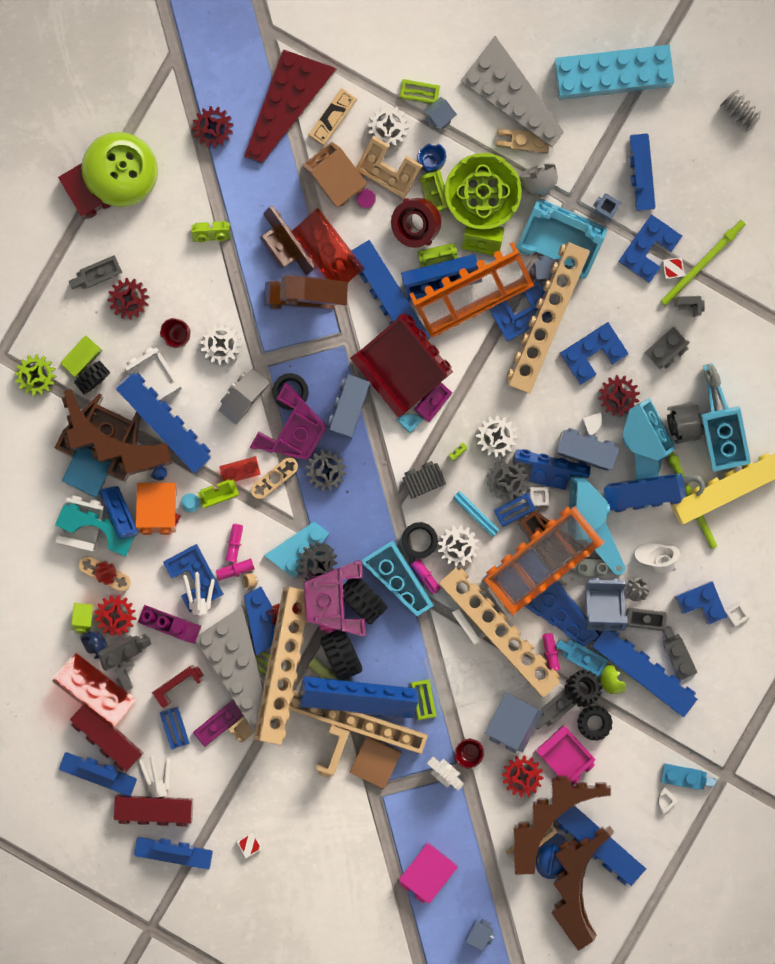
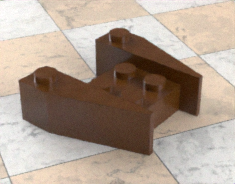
(305, 293)
(111, 425)

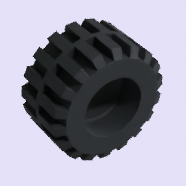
(363, 600)
(341, 655)

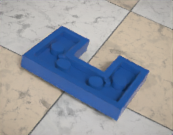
(635, 255)
(515, 325)
(601, 338)
(194, 561)

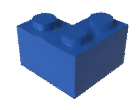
(706, 599)

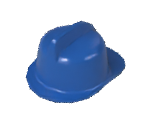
(546, 860)

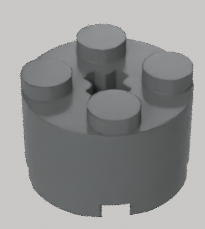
(685, 422)

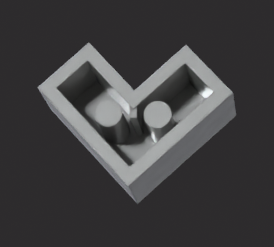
(243, 395)

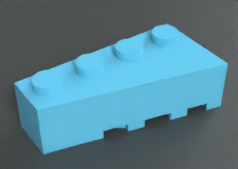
(396, 574)

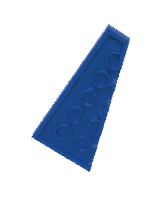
(561, 611)

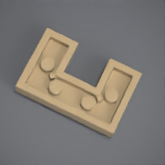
(395, 181)

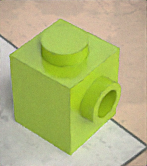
(81, 618)

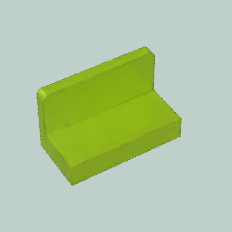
(483, 240)
(81, 356)

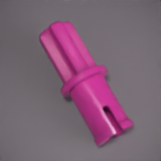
(234, 543)
(235, 569)
(425, 576)
(550, 651)

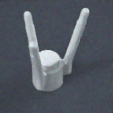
(199, 605)
(157, 787)

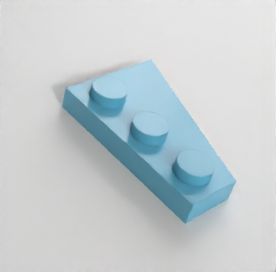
(287, 552)

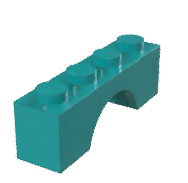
(72, 519)

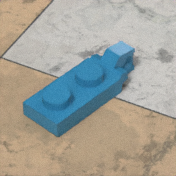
(582, 656)
(686, 777)

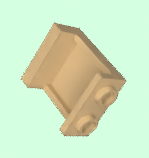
(330, 770)

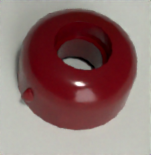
(403, 225)

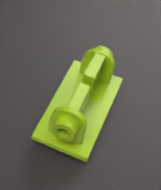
(219, 232)
(437, 254)
(225, 491)

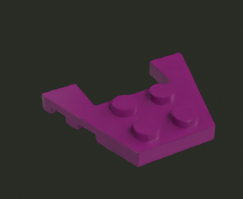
(300, 432)
(325, 599)

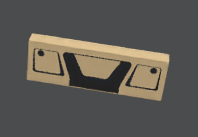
(332, 116)

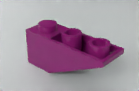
(169, 624)

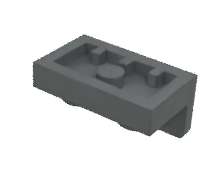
(689, 302)
(667, 348)

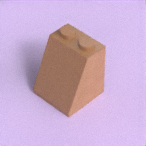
(335, 174)

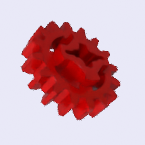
(123, 616)
(513, 778)

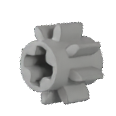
(637, 589)

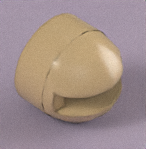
(249, 581)

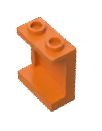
(156, 508)

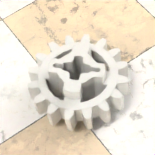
(396, 126)
(227, 337)
(488, 432)
(455, 535)
(445, 773)

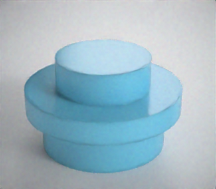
(190, 502)

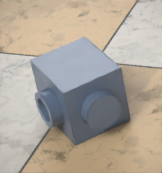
(439, 113)
(606, 207)
(542, 268)
(480, 934)

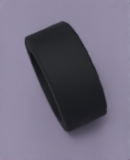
(288, 377)
(434, 540)

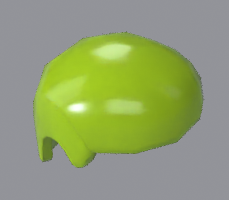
(610, 682)

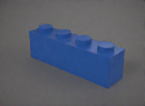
(418, 279)
(645, 491)

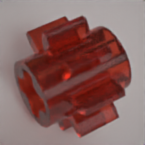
(105, 572)

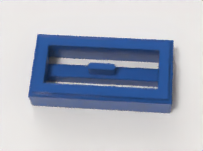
(529, 502)
(167, 730)

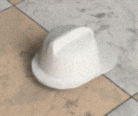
(658, 556)

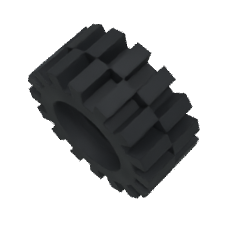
(91, 377)
(576, 694)
(606, 723)

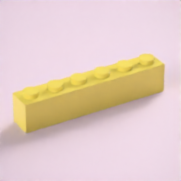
(725, 490)

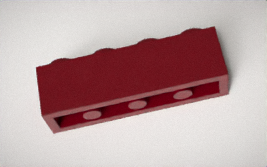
(110, 740)
(153, 809)

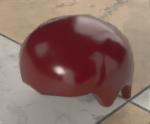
(175, 332)
(469, 753)

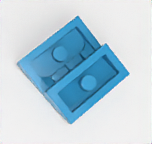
(86, 472)

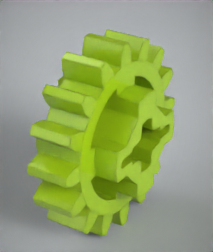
(39, 366)

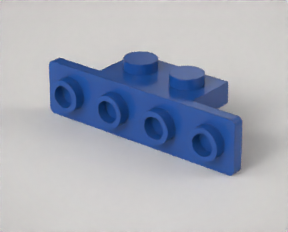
(642, 172)
(551, 470)
(96, 773)
(173, 853)

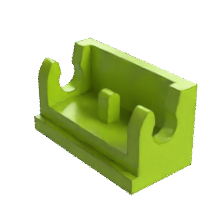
(434, 189)

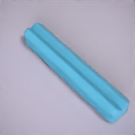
(476, 514)

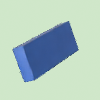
(118, 512)

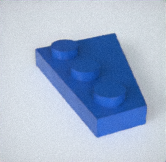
(260, 623)

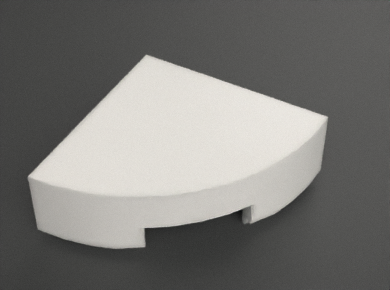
(593, 423)
(666, 800)

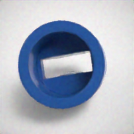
(159, 473)

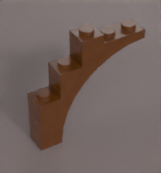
(134, 457)
(545, 812)
(571, 911)

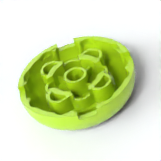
(483, 168)
(123, 190)

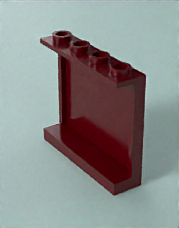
(402, 364)

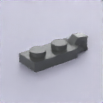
(96, 273)
(123, 650)
(678, 655)
(555, 709)

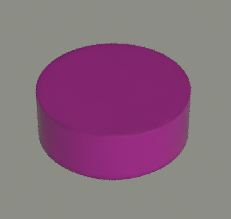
(366, 199)

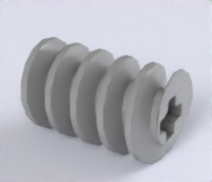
(741, 109)

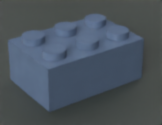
(348, 406)
(587, 449)

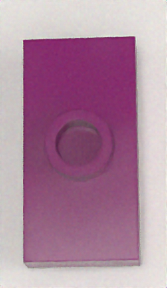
(433, 402)

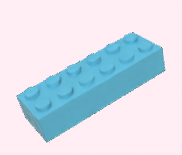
(614, 72)

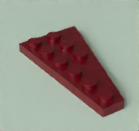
(289, 94)

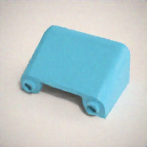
(553, 226)

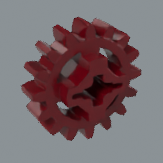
(219, 123)
(125, 310)
(618, 387)

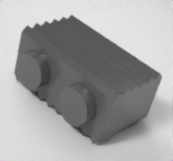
(423, 480)
(646, 619)

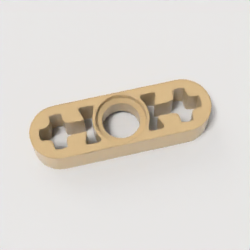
(266, 491)
(89, 571)

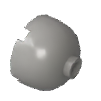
(539, 180)

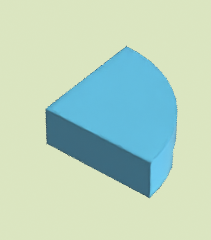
(409, 421)

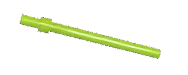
(728, 237)
(674, 462)

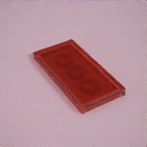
(327, 248)
(94, 690)

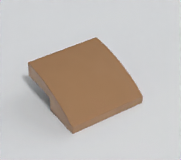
(375, 762)

